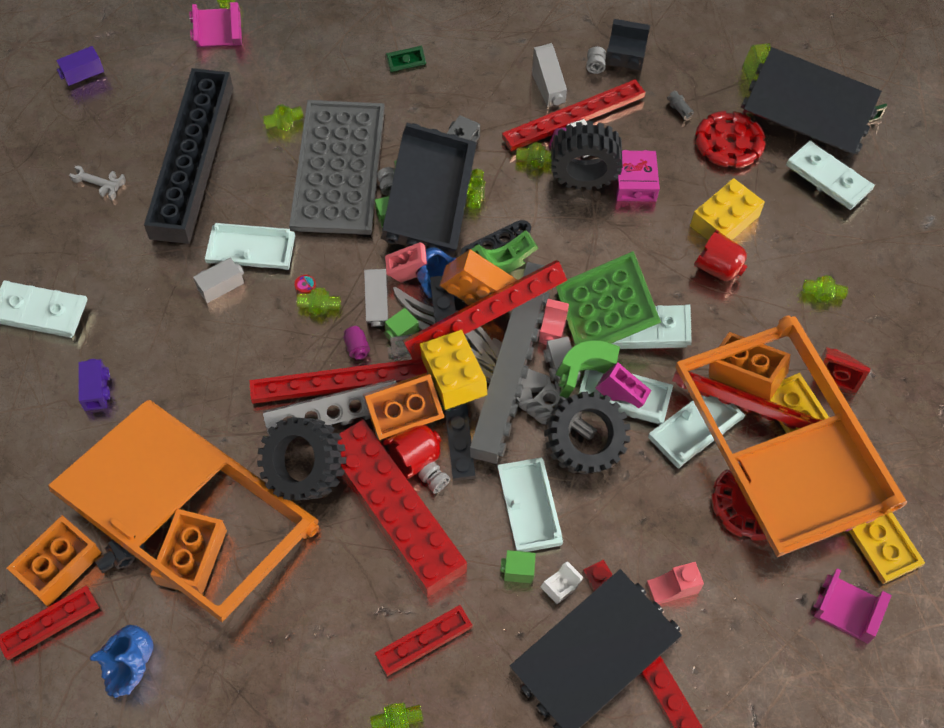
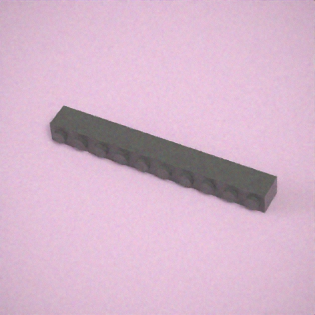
(507, 377)

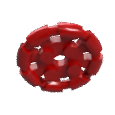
(730, 153)
(740, 507)

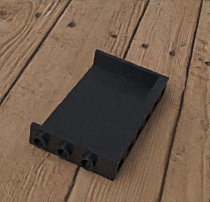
(812, 101)
(429, 189)
(595, 652)

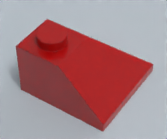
(844, 369)

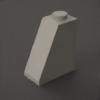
(548, 75)
(376, 297)

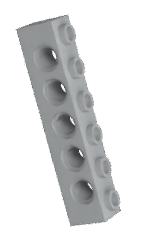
(321, 405)

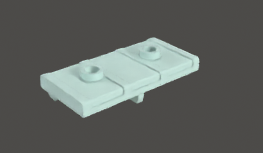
(830, 175)
(251, 245)
(40, 309)
(671, 333)
(655, 406)
(687, 433)
(530, 505)

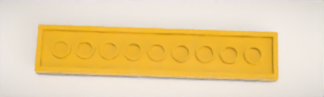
(881, 540)

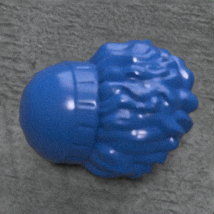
(435, 266)
(124, 659)

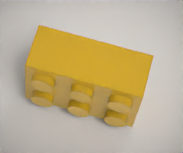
(727, 211)
(453, 369)

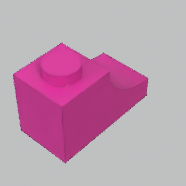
(623, 386)

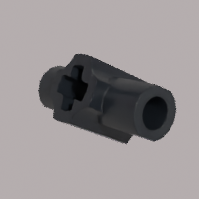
(115, 556)

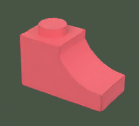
(404, 263)
(553, 321)
(676, 583)

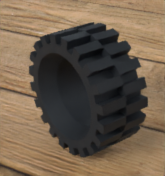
(584, 141)
(559, 433)
(326, 453)

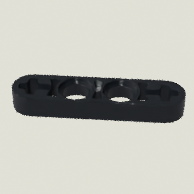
(493, 238)

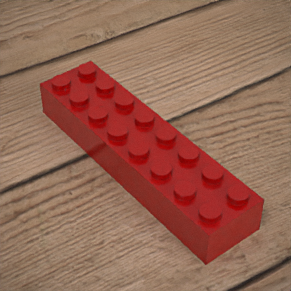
(399, 511)

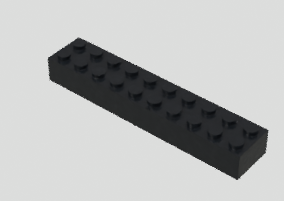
(189, 157)

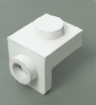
(562, 583)

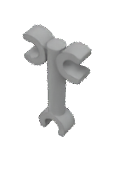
(107, 186)

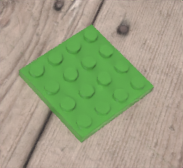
(609, 301)

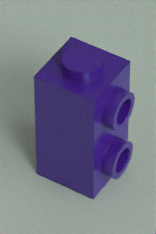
(79, 65)
(93, 384)

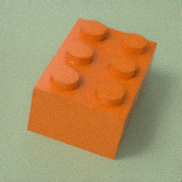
(473, 277)
(752, 371)
(403, 405)
(191, 549)
(54, 560)

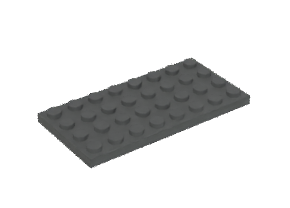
(338, 167)

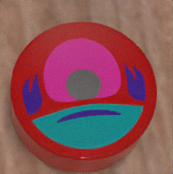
(305, 284)

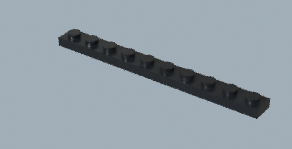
(457, 418)

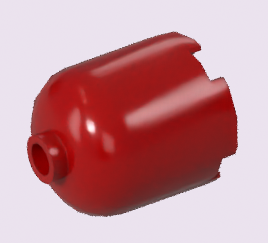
(722, 258)
(413, 449)

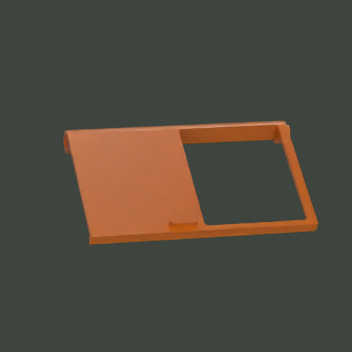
(151, 470)
(810, 478)

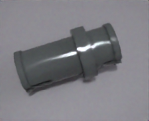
(678, 102)

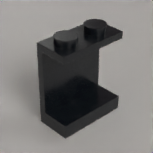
(627, 44)

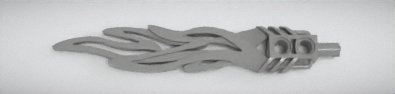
(487, 352)

